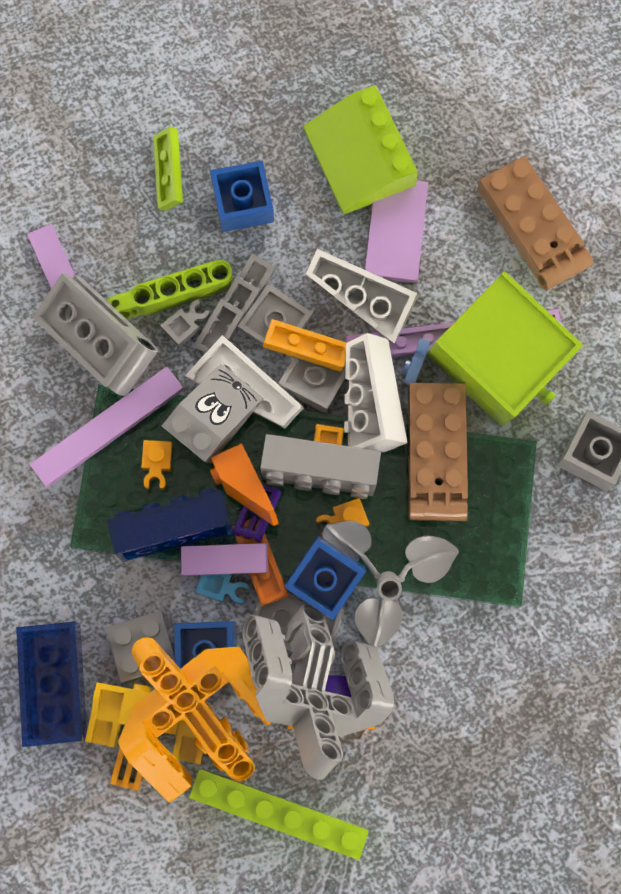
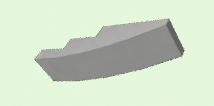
(236, 302)

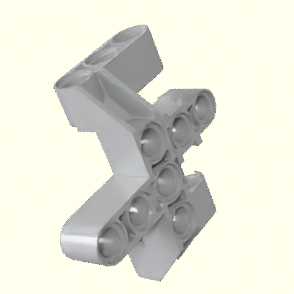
(303, 702)

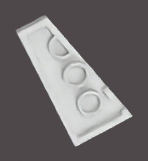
(277, 403)

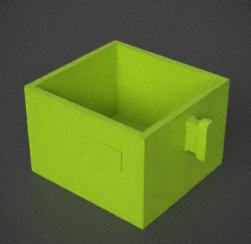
(504, 350)

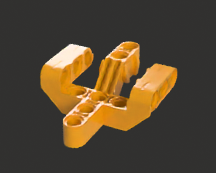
(184, 695)

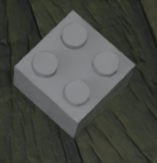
(594, 452)

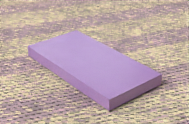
(397, 235)

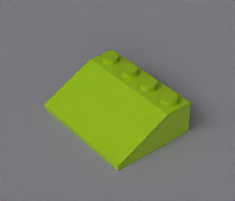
(361, 150)

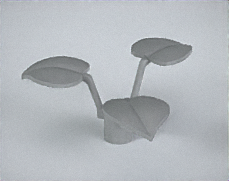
(428, 557)

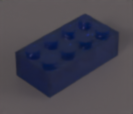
(169, 525)
(51, 684)

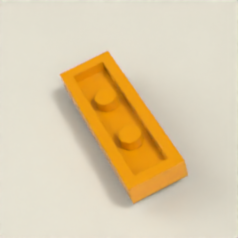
(306, 345)

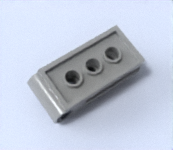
(95, 334)

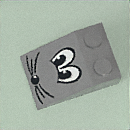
(213, 413)

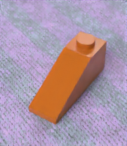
(241, 482)

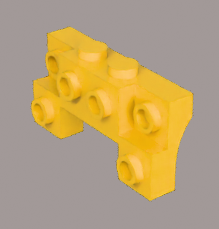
(112, 708)

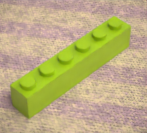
(279, 813)

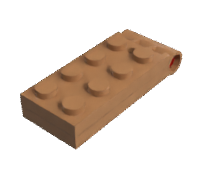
(535, 223)
(437, 451)

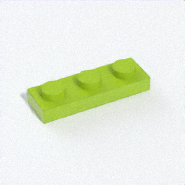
(167, 169)

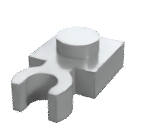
(182, 325)

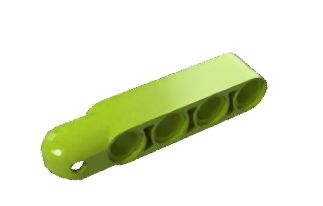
(157, 302)

